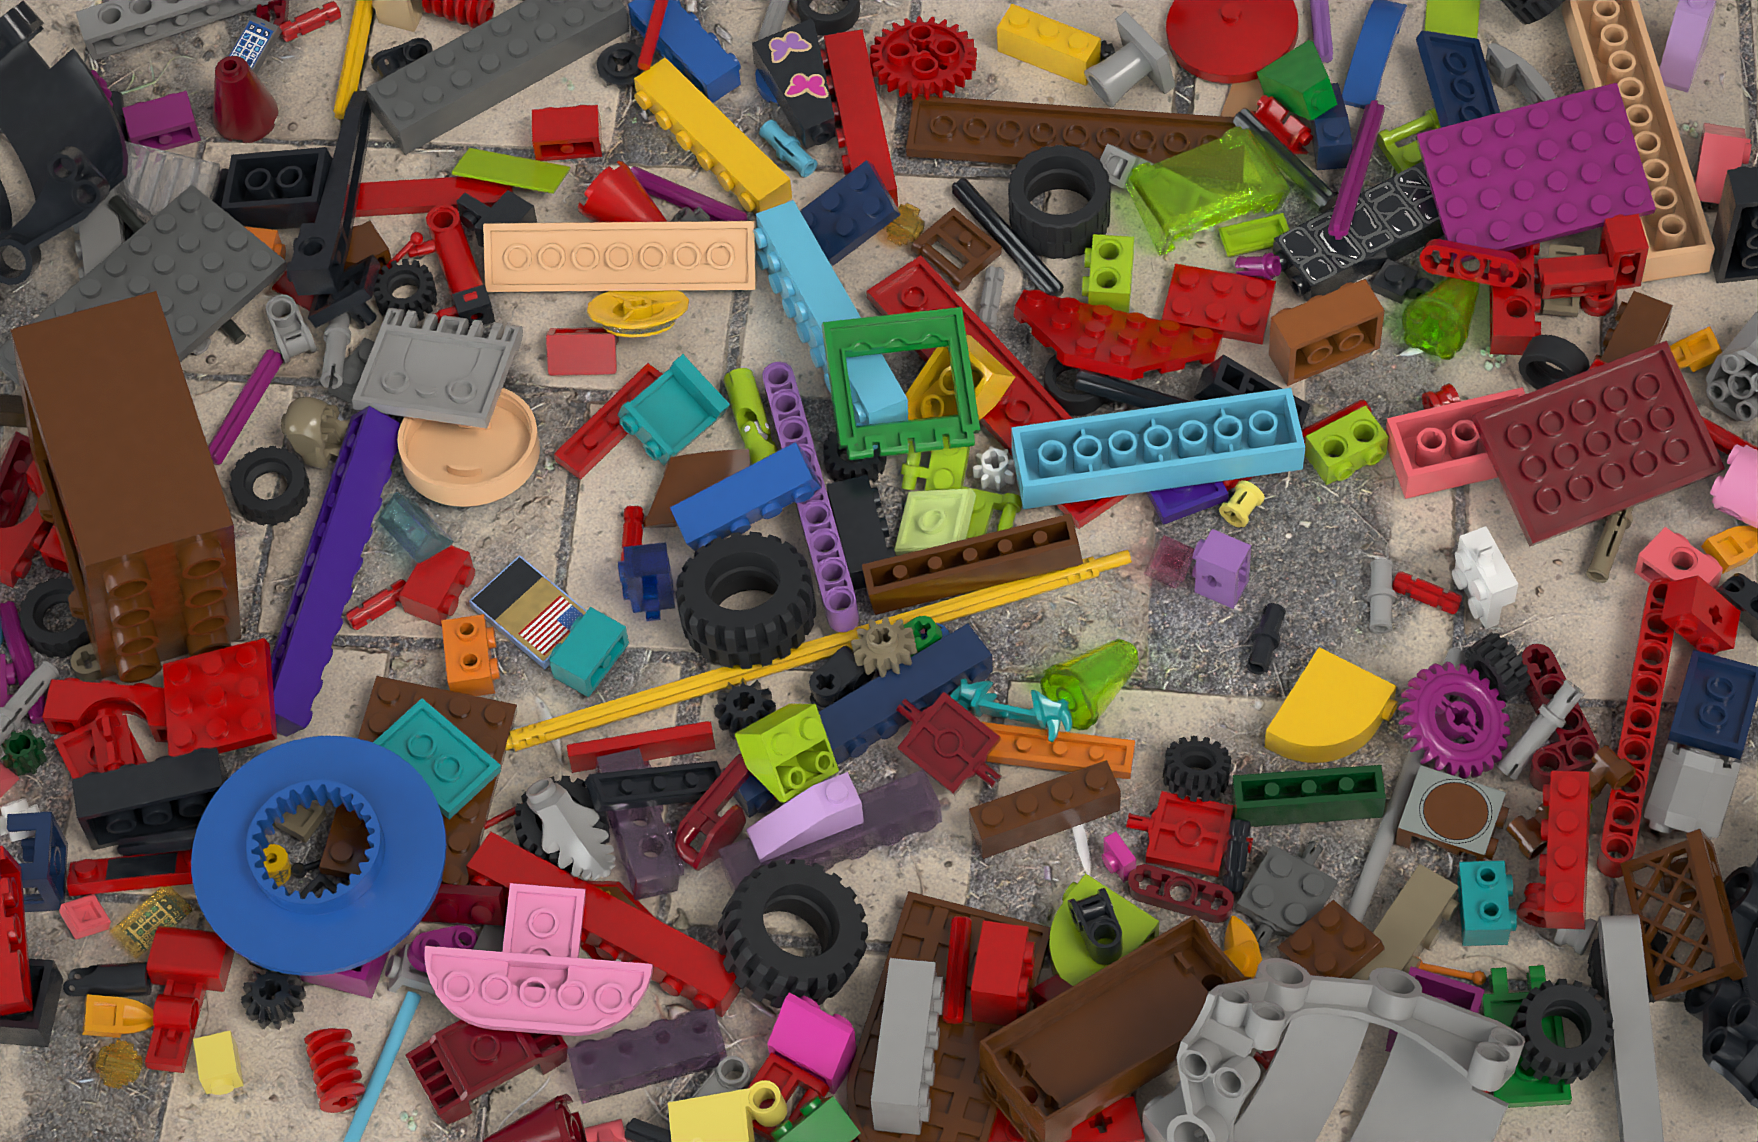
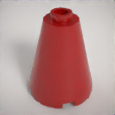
(619, 198)

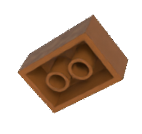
(1326, 331)

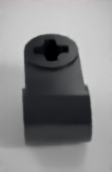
(400, 56)
(837, 678)
(1096, 920)

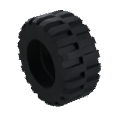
(754, 633)
(818, 901)

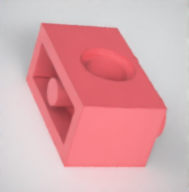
(1673, 550)

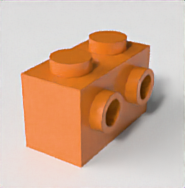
(469, 655)

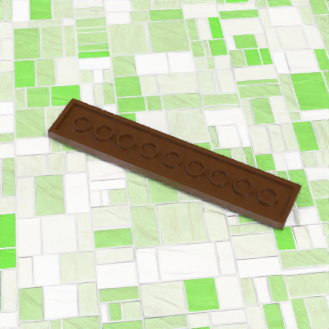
(1010, 130)

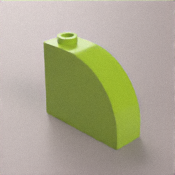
(1067, 949)

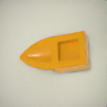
(1696, 350)
(1732, 546)
(1242, 947)
(115, 1016)

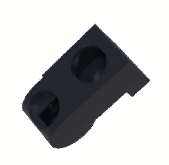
(1744, 596)

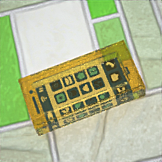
(139, 927)

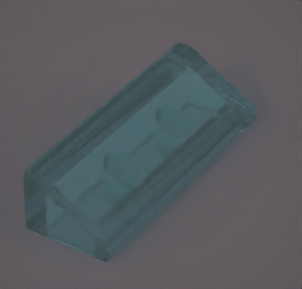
(413, 528)

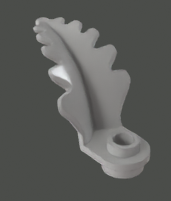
(570, 830)

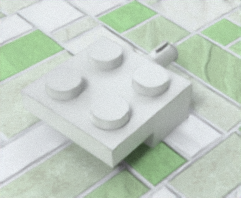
(1483, 576)

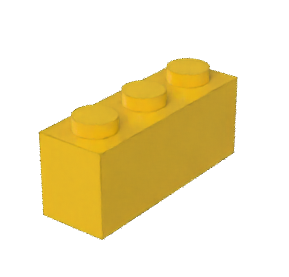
(1047, 43)

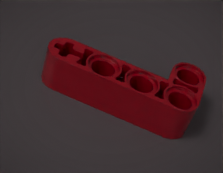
(1563, 743)

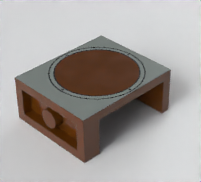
(1453, 814)

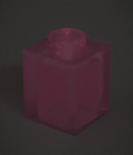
(1169, 562)

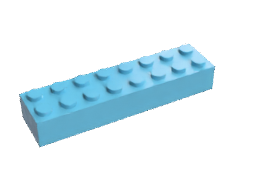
(816, 296)
(1157, 448)

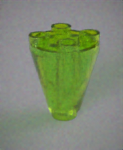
(1441, 317)

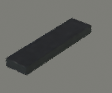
(651, 786)

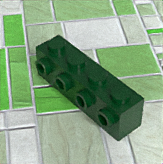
(1309, 795)

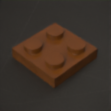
(1332, 944)

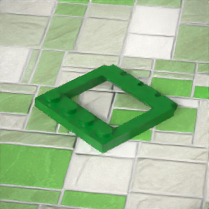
(899, 334)

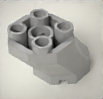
(1734, 375)
(1692, 791)

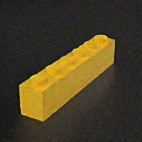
(712, 138)

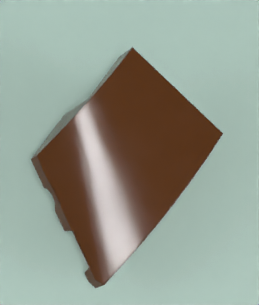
(688, 476)

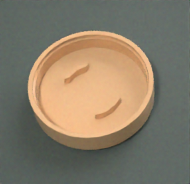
(468, 462)

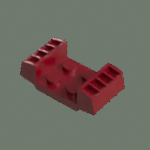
(472, 1060)

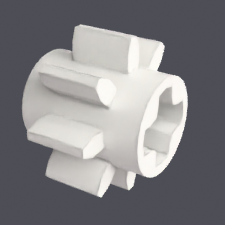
(994, 469)
(16, 807)

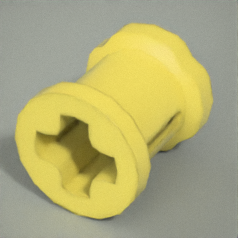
(1241, 504)

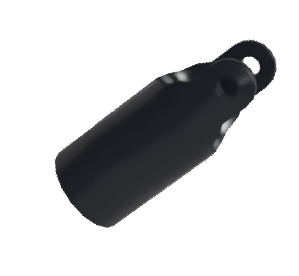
(110, 980)

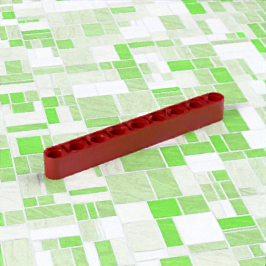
(1638, 740)

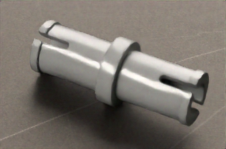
(1381, 596)

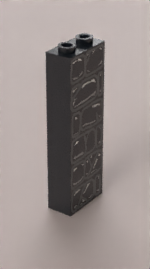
(1386, 224)

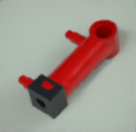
(457, 264)

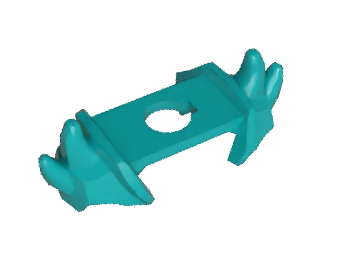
(1044, 713)

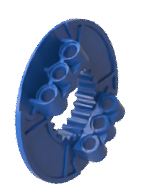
(359, 919)

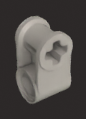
(289, 332)

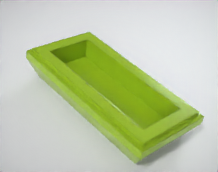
(1252, 234)

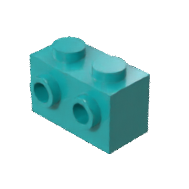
(588, 651)
(1484, 903)

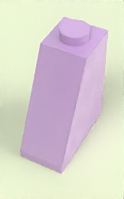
(1686, 42)

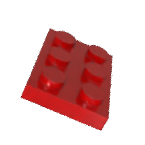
(1221, 302)

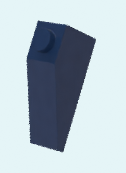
(1332, 136)

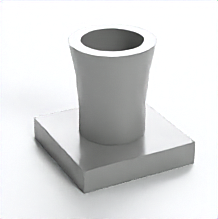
(1131, 63)

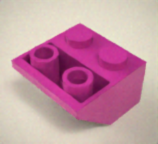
(814, 1040)

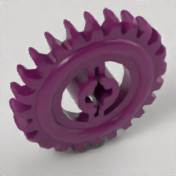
(1455, 719)

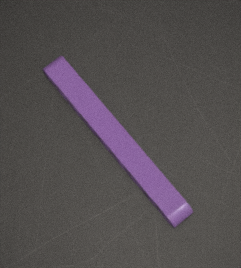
(782, 397)

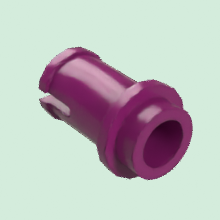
(1259, 266)

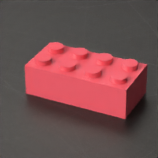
(1441, 445)

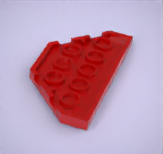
(1111, 339)

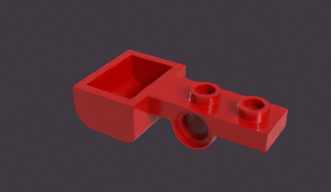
(187, 966)

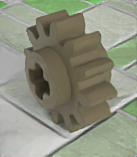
(884, 646)

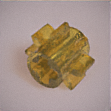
(905, 227)
(118, 1064)

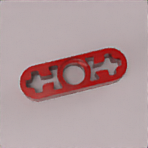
(1493, 277)

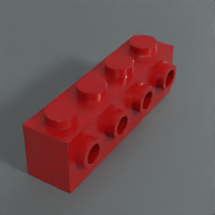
(1567, 850)

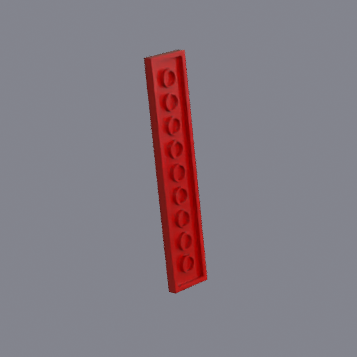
(1025, 402)

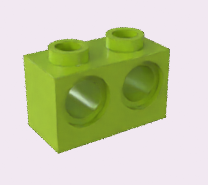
(1109, 273)
(1342, 440)

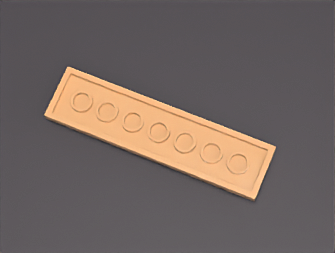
(620, 256)

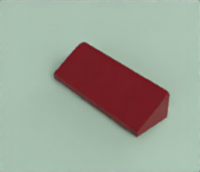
(13, 478)

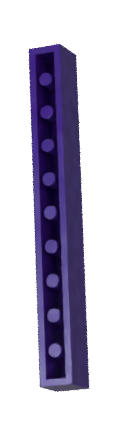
(330, 566)

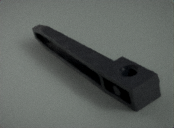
(324, 245)

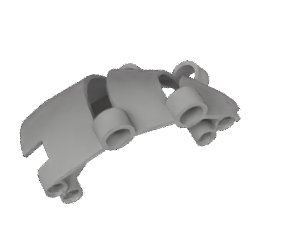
(1423, 1095)

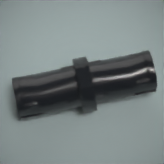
(1265, 638)

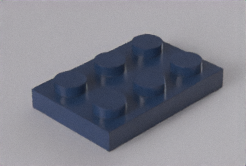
(850, 212)
(1716, 705)

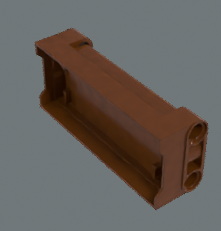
(1103, 1034)

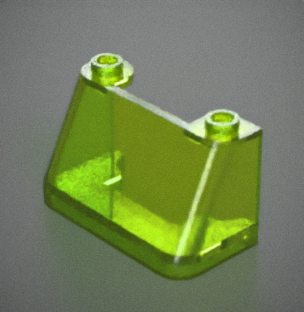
(1206, 187)

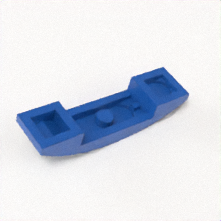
(1372, 52)

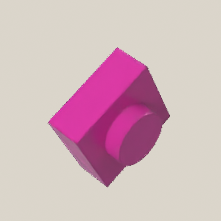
(1118, 856)

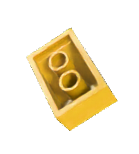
(933, 389)

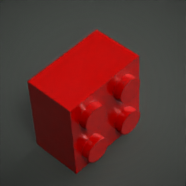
(1002, 973)

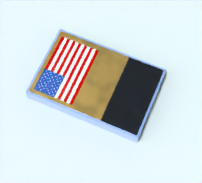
(528, 609)

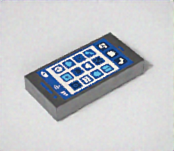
(255, 42)

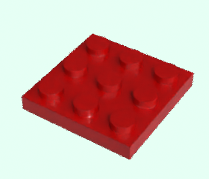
(220, 699)

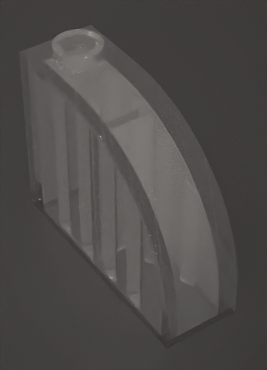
(161, 176)

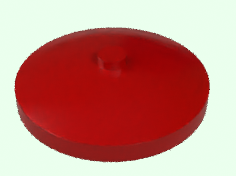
(1230, 37)

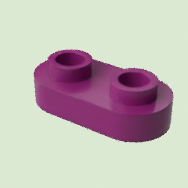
(443, 937)

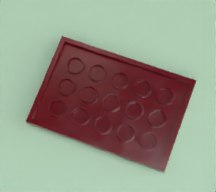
(1598, 443)

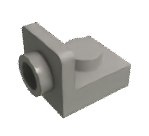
(403, 973)

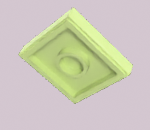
(934, 519)

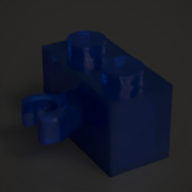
(647, 579)

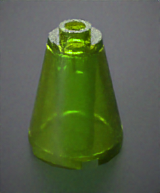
(1091, 680)

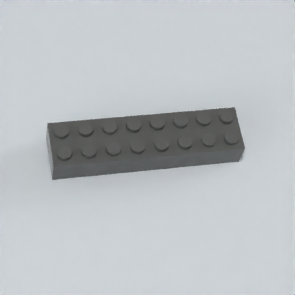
(490, 65)

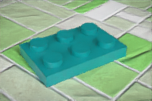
(441, 755)

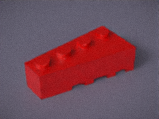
(14, 959)

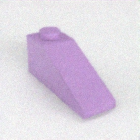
(808, 818)

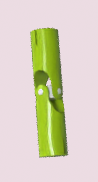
(747, 408)

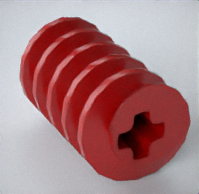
(463, 11)
(334, 1069)

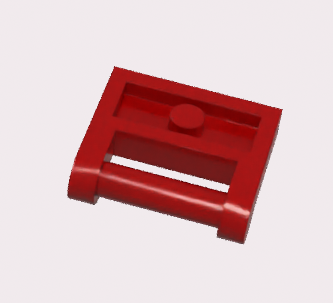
(786, 1078)

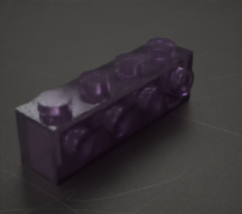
(647, 1055)

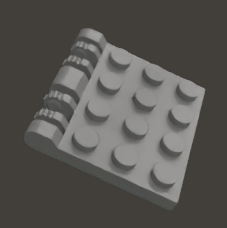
(437, 372)

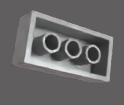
(907, 1046)

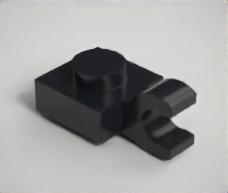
(1399, 282)

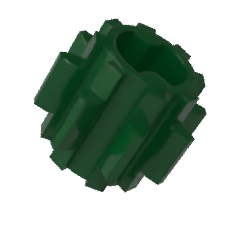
(23, 752)

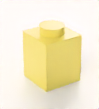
(218, 1063)

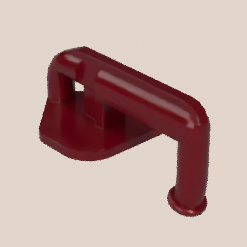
(705, 819)

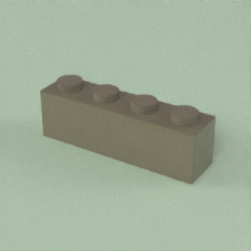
(1413, 921)

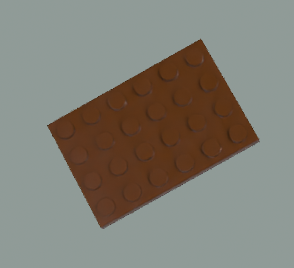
(480, 719)

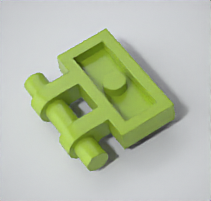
(944, 472)

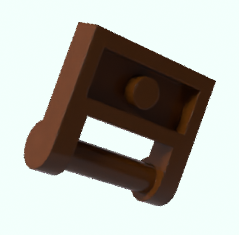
(963, 241)

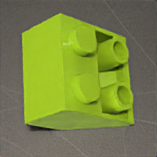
(788, 750)

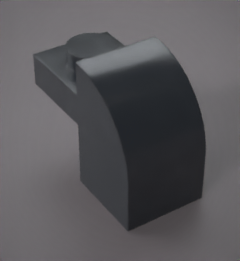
(507, 209)

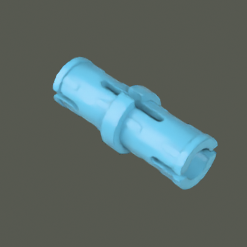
(788, 148)

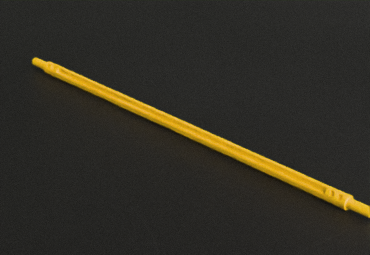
(806, 653)

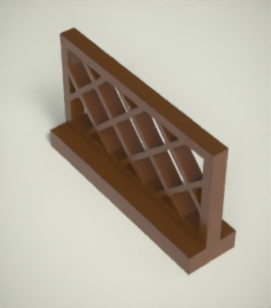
(1715, 914)

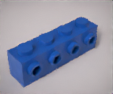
(690, 48)
(746, 497)

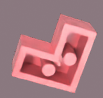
(1719, 151)

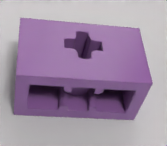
(1221, 568)

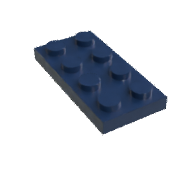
(1456, 77)

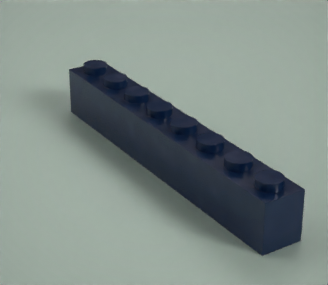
(871, 710)

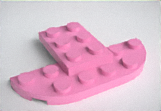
(538, 976)

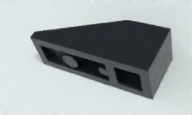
(1229, 378)

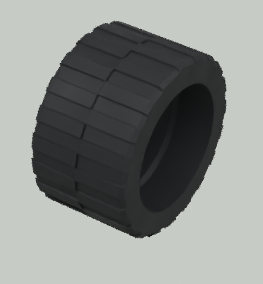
(1059, 169)

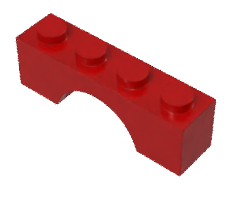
(23, 540)
(77, 703)

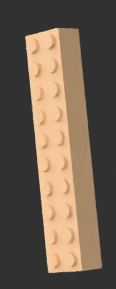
(1616, 48)

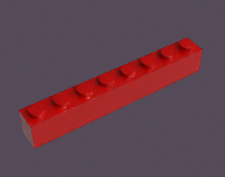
(615, 927)

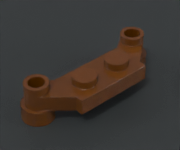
(1607, 769)

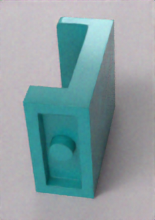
(673, 411)

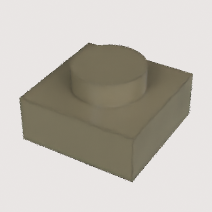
(304, 822)

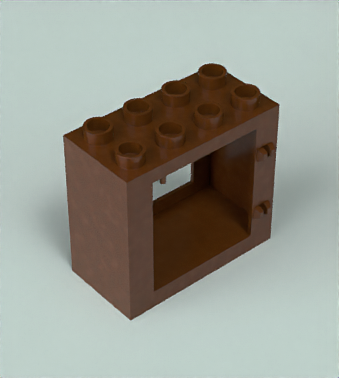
(129, 486)

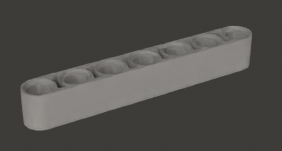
(1633, 1038)

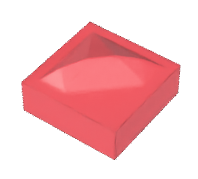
(84, 916)

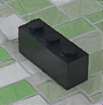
(858, 525)

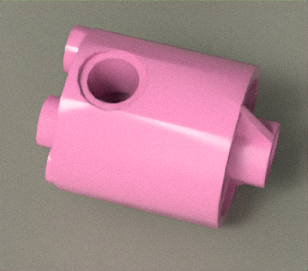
(1738, 490)

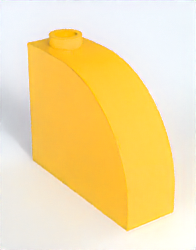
(1330, 711)

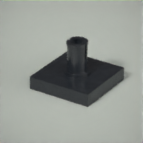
(354, 290)

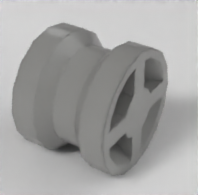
(1577, 938)

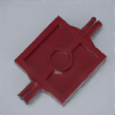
(949, 743)

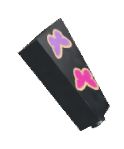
(797, 78)

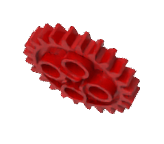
(923, 58)

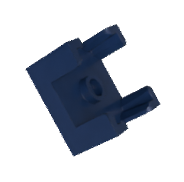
(49, 859)

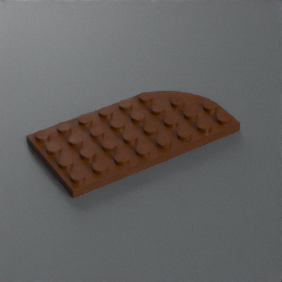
(958, 1101)

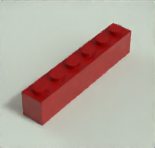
(857, 106)

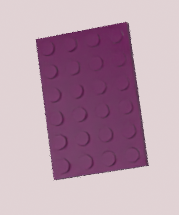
(1536, 171)

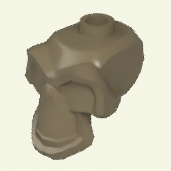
(314, 430)

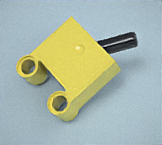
(715, 1117)

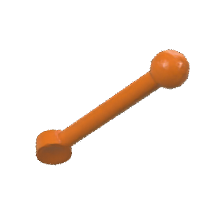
(1477, 977)

